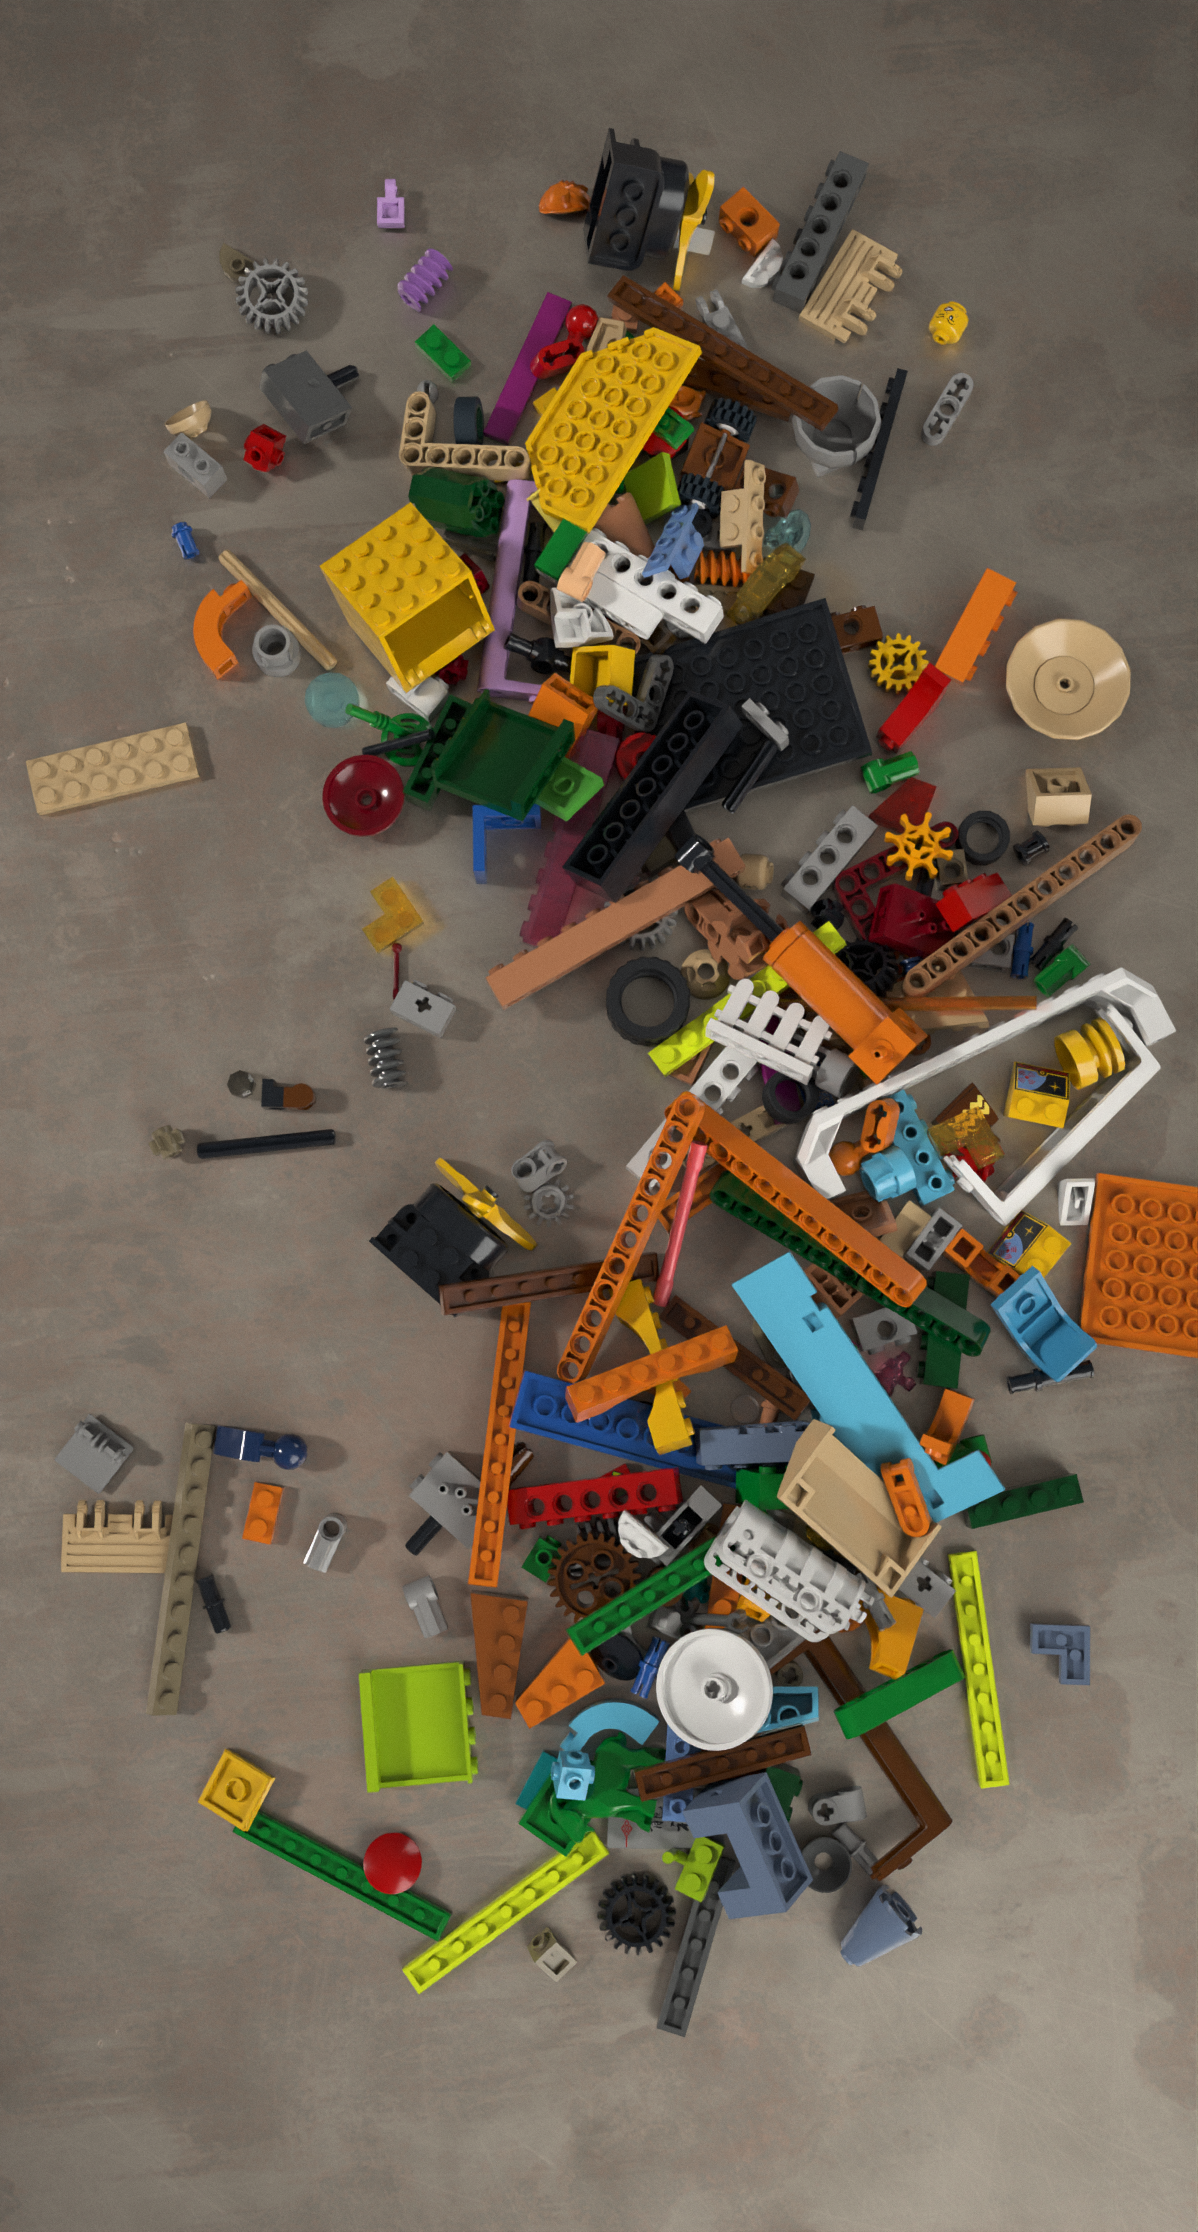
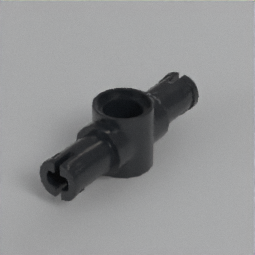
(541, 653)

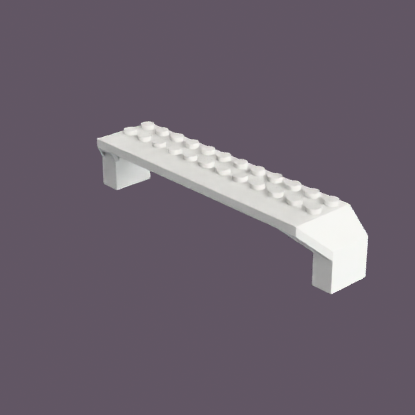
(1120, 988)

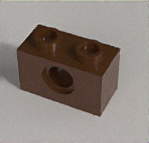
(865, 622)

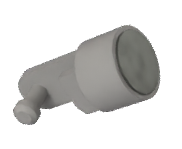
(836, 1072)

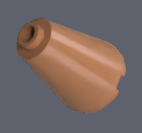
(625, 524)

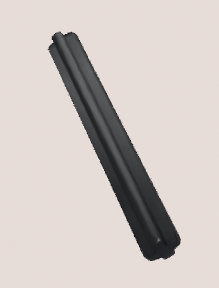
(266, 1143)

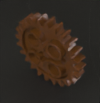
(584, 1554)

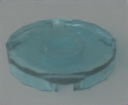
(328, 698)

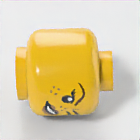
(948, 323)

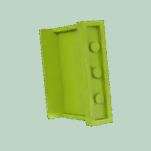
(417, 1725)

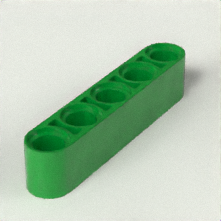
(899, 1695)

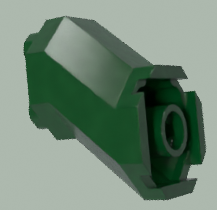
(457, 501)

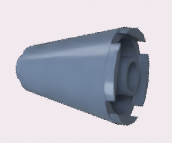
(880, 1928)

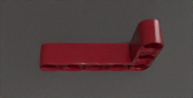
(862, 884)

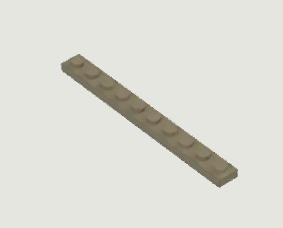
(180, 1569)

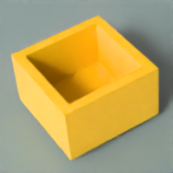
(602, 666)

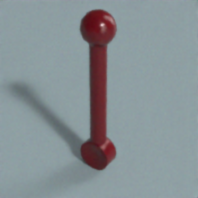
(396, 948)

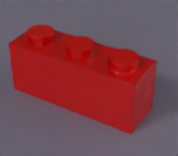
(972, 900)

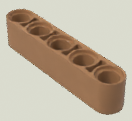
(539, 610)

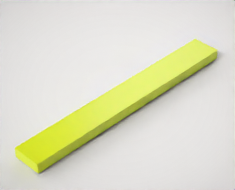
(978, 1669)
(504, 1912)

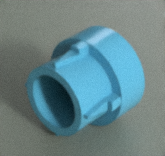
(887, 1174)

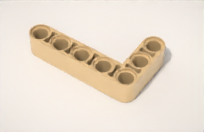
(454, 454)

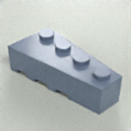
(747, 1444)

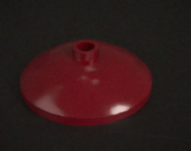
(353, 782)

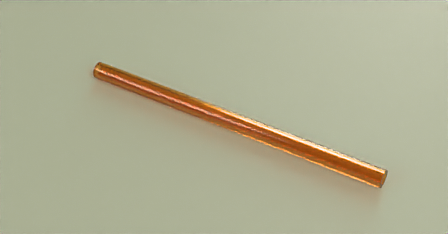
(961, 1003)

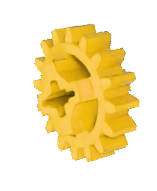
(891, 655)

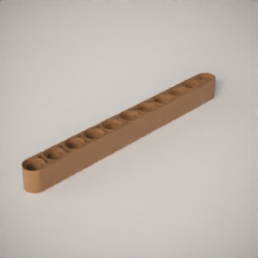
(1030, 897)

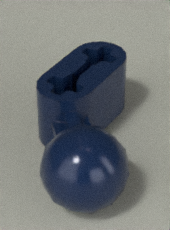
(287, 1451)

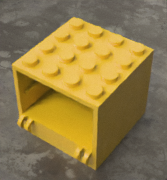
(408, 597)

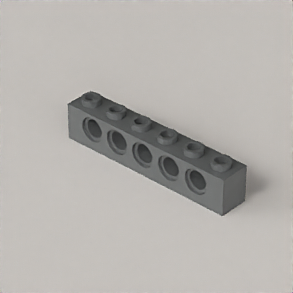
(843, 171)

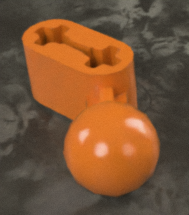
(849, 1156)

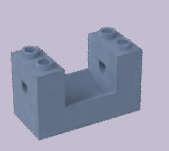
(769, 1857)

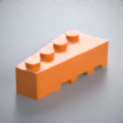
(975, 625)

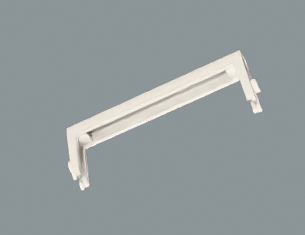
(1077, 1130)

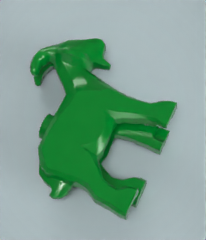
(609, 1793)

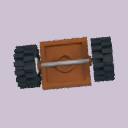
(716, 455)

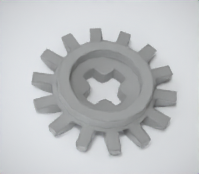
(560, 1200)

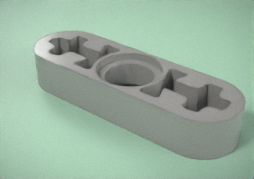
(947, 420)

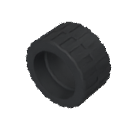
(657, 969)

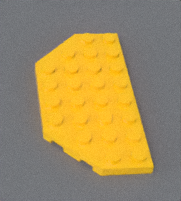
(604, 421)

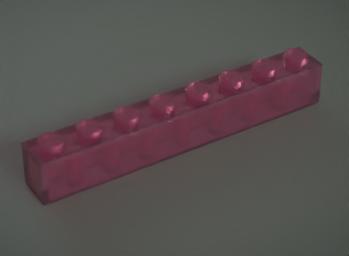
(556, 887)

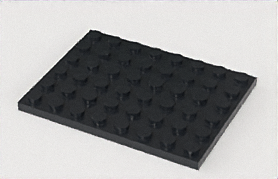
(794, 671)

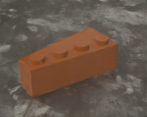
(498, 1645)

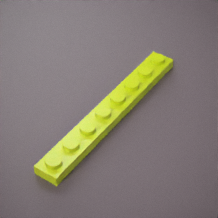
(692, 1037)

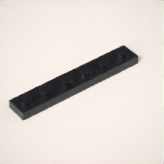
(874, 459)

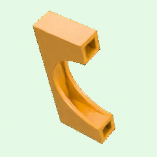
(889, 1647)

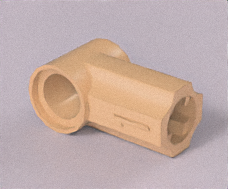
(578, 578)

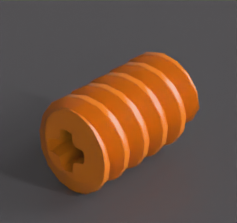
(720, 568)

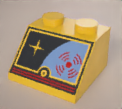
(1038, 1095)
(1028, 1244)

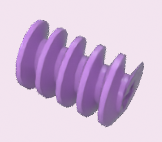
(422, 278)

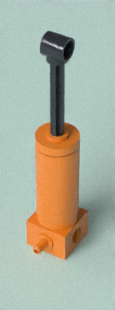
(819, 977)

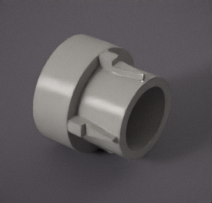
(280, 664)

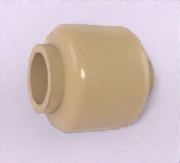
(757, 872)

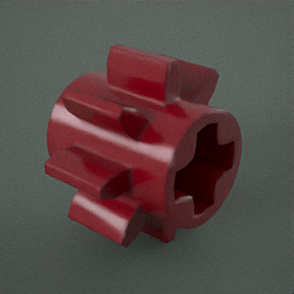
(454, 670)

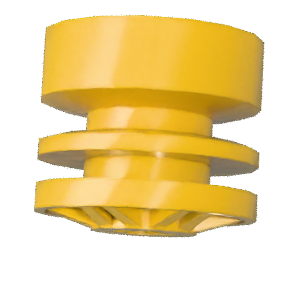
(1089, 1053)

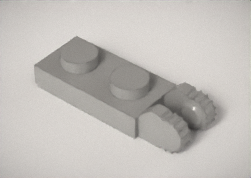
(721, 319)

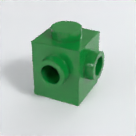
(540, 1557)

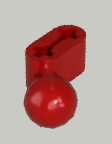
(580, 325)

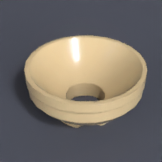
(190, 420)
(705, 988)

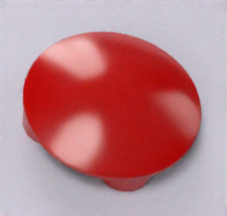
(392, 1863)

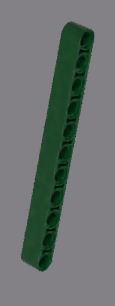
(928, 1311)

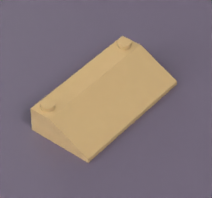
(850, 1508)

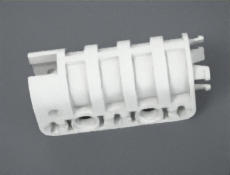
(787, 1571)

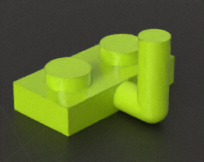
(698, 1866)

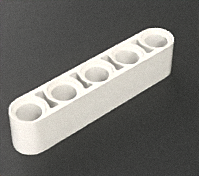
(620, 605)

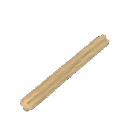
(278, 610)

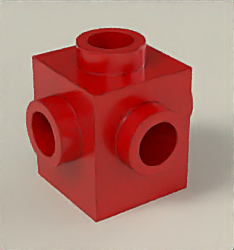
(264, 448)

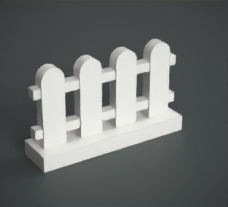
(774, 1053)

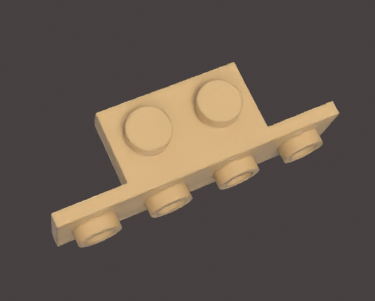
(743, 517)

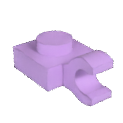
(390, 208)

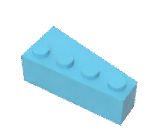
(791, 1708)

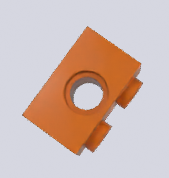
(745, 208)

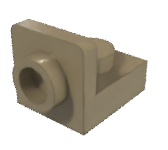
(551, 1954)

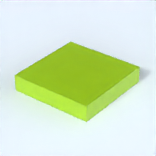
(653, 487)

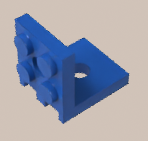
(489, 819)

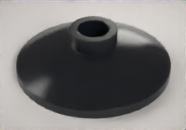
(618, 1657)

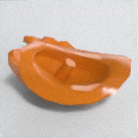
(564, 198)
(688, 402)

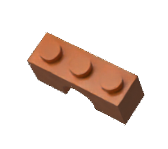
(973, 1260)

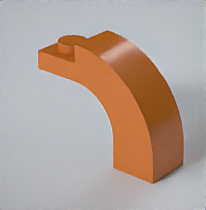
(209, 625)
(947, 1426)

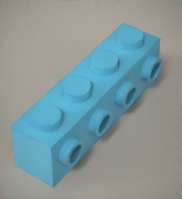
(912, 1139)

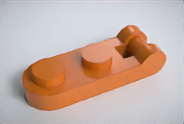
(906, 1497)

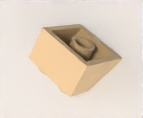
(1058, 796)

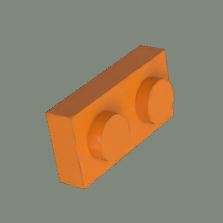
(263, 1512)

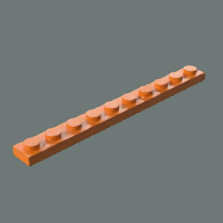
(499, 1446)

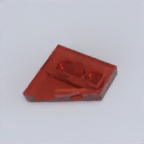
(910, 799)

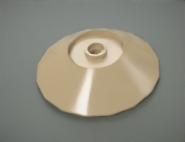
(1083, 659)

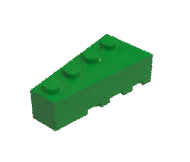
(760, 1487)

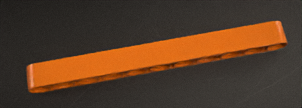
(806, 1207)
(619, 1247)

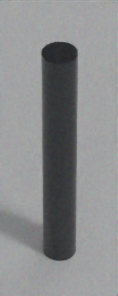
(399, 743)

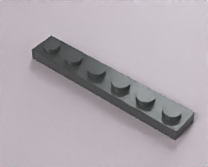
(693, 1954)

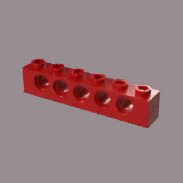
(521, 1499)

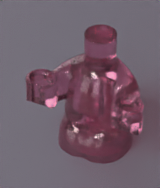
(891, 1374)

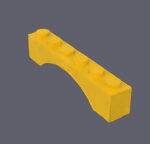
(666, 1421)

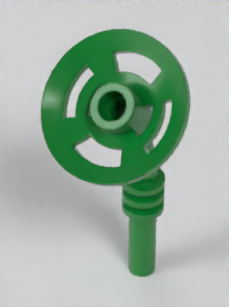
(386, 724)

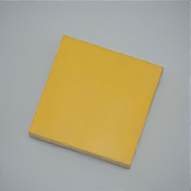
(236, 1789)

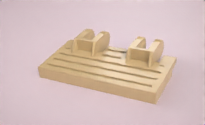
(847, 288)
(118, 1546)

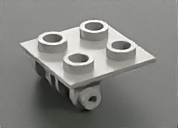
(94, 1453)

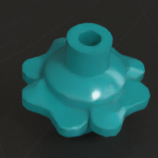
(699, 1590)

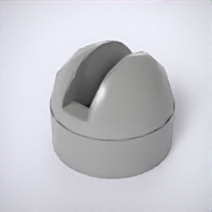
(433, 390)

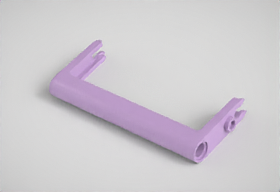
(504, 594)

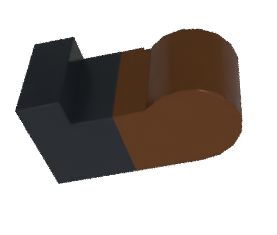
(286, 1098)

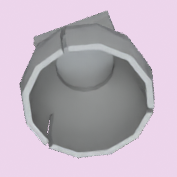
(849, 432)

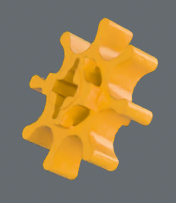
(908, 840)

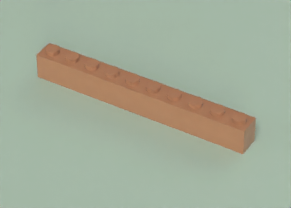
(606, 928)

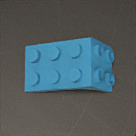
(1042, 1326)

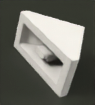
(1075, 1201)

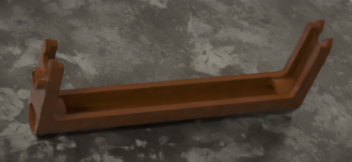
(888, 1753)

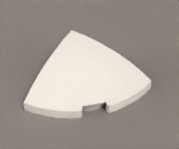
(576, 623)

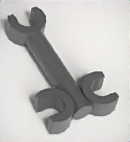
(694, 1621)

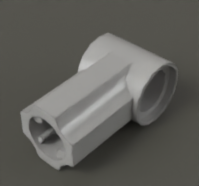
(325, 1544)
(423, 1598)

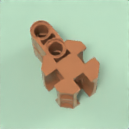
(731, 932)

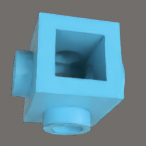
(572, 1775)

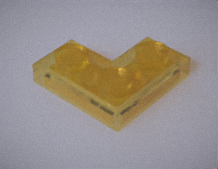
(398, 918)
(969, 1130)

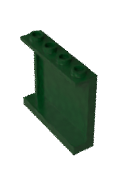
(501, 757)

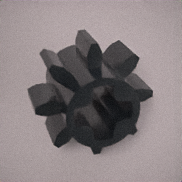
(827, 911)

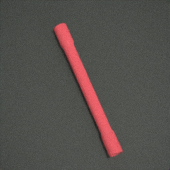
(693, 1166)

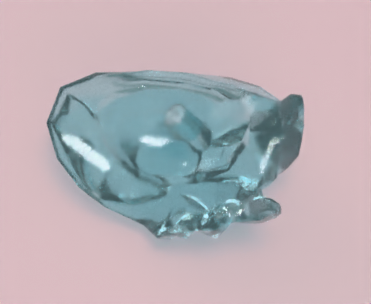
(793, 531)

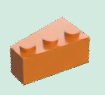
(559, 1684)

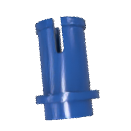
(184, 538)

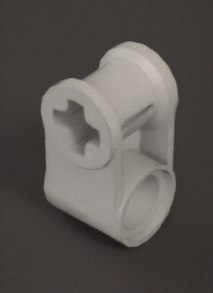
(539, 1165)
(843, 1806)

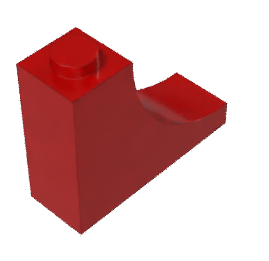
(913, 709)

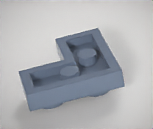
(1071, 1645)

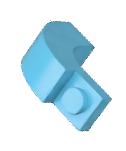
(610, 1714)

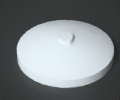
(714, 1689)

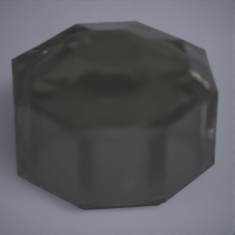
(241, 1084)

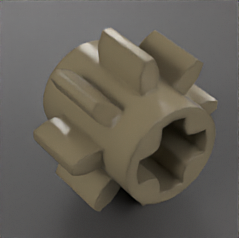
(166, 1142)

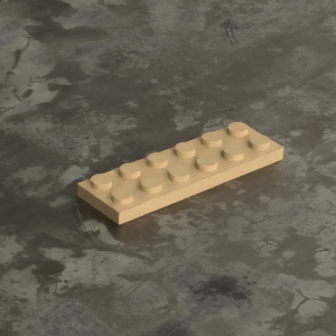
(112, 769)

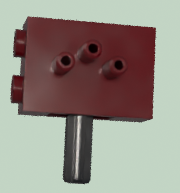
(910, 919)

